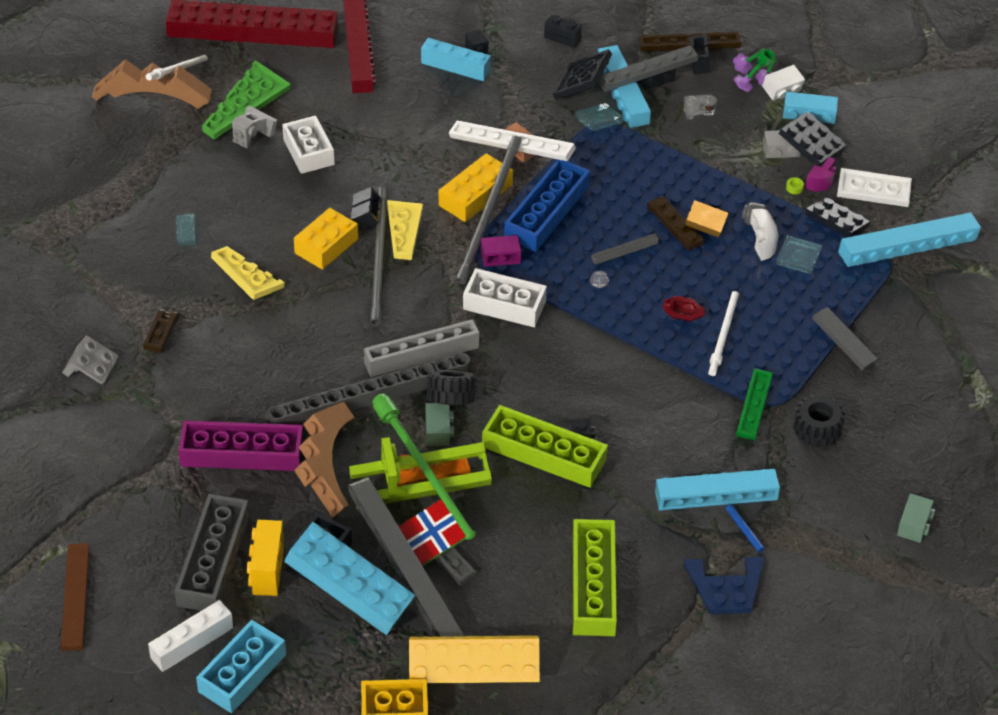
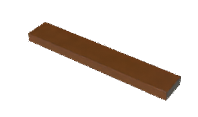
(75, 597)

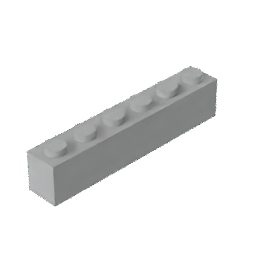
(421, 348)

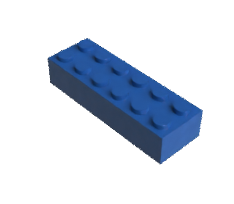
(547, 204)

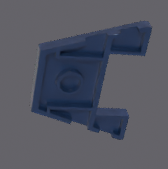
(726, 593)

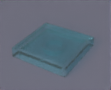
(599, 116)
(799, 254)

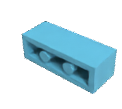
(822, 107)

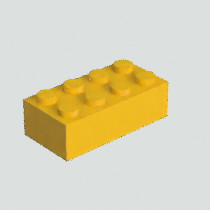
(471, 188)

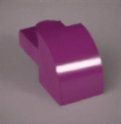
(821, 177)

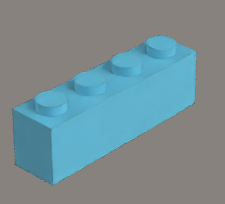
(455, 59)

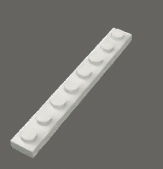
(501, 138)

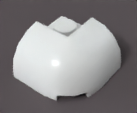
(765, 233)

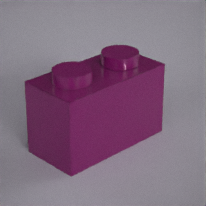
(500, 250)

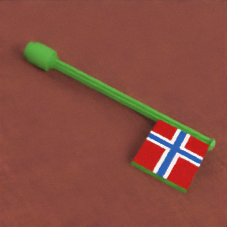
(439, 525)

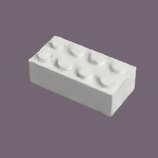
(504, 297)

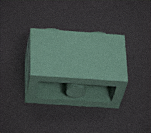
(438, 425)
(915, 518)

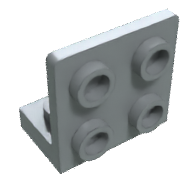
(92, 360)

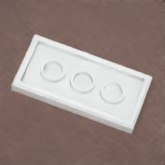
(874, 187)

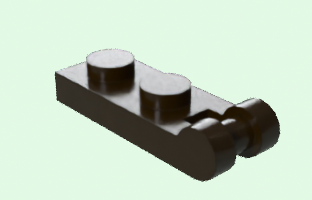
(160, 330)

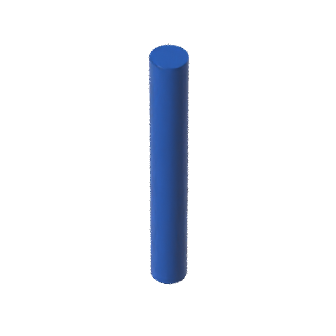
(745, 528)

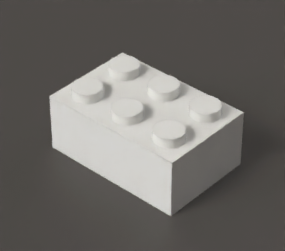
(308, 144)

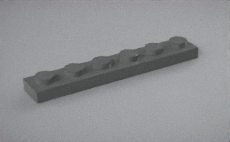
(647, 68)

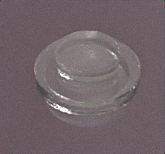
(599, 279)

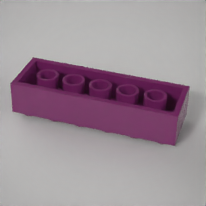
(240, 445)

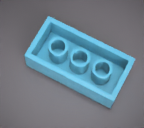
(241, 666)

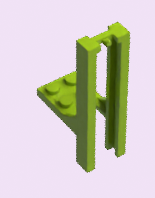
(392, 464)

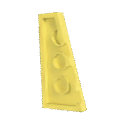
(404, 227)
(246, 274)

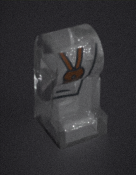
(699, 105)

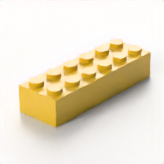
(474, 659)

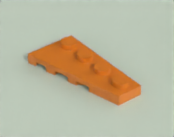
(441, 470)

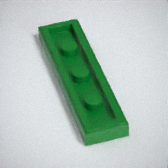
(754, 404)

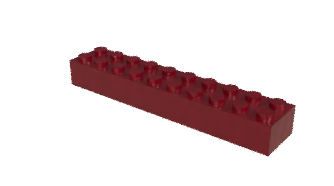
(252, 23)

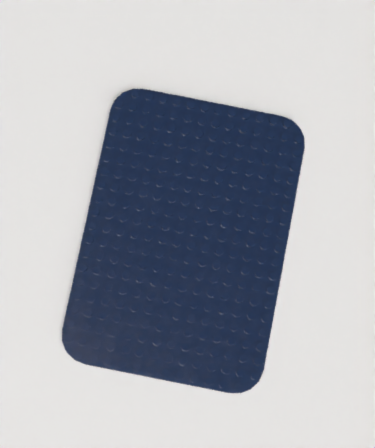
(775, 303)

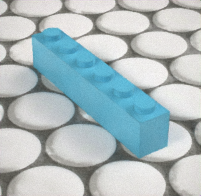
(628, 97)
(717, 489)

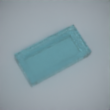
(185, 230)

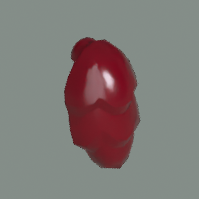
(683, 308)

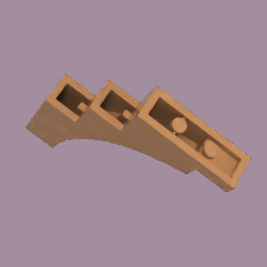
(129, 79)

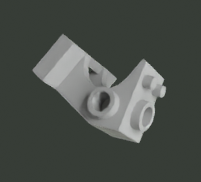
(251, 122)

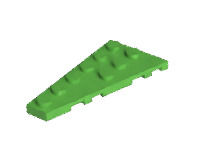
(256, 89)

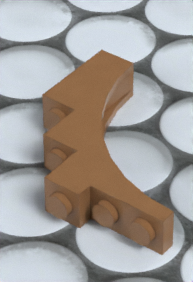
(317, 449)

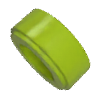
(795, 186)

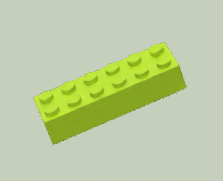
(544, 446)
(594, 578)

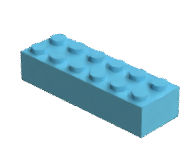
(349, 578)

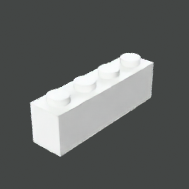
(190, 635)

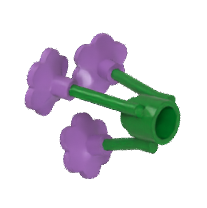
(742, 63)

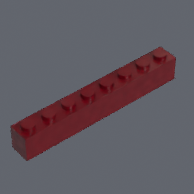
(359, 46)

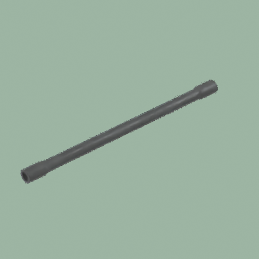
(465, 268)
(376, 312)

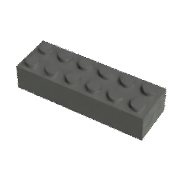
(212, 552)

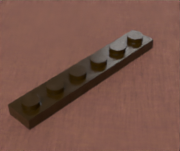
(677, 41)

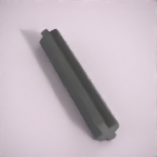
(624, 249)

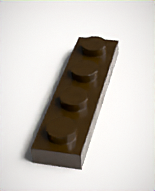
(675, 223)

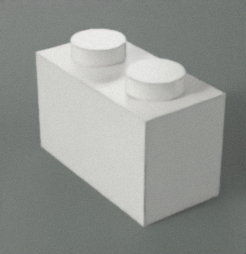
(783, 81)

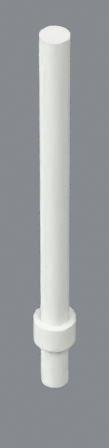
(159, 72)
(716, 357)

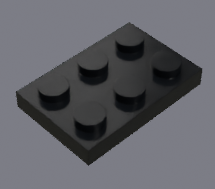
(837, 217)

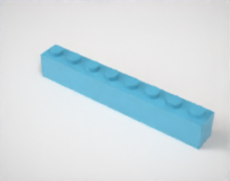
(909, 239)

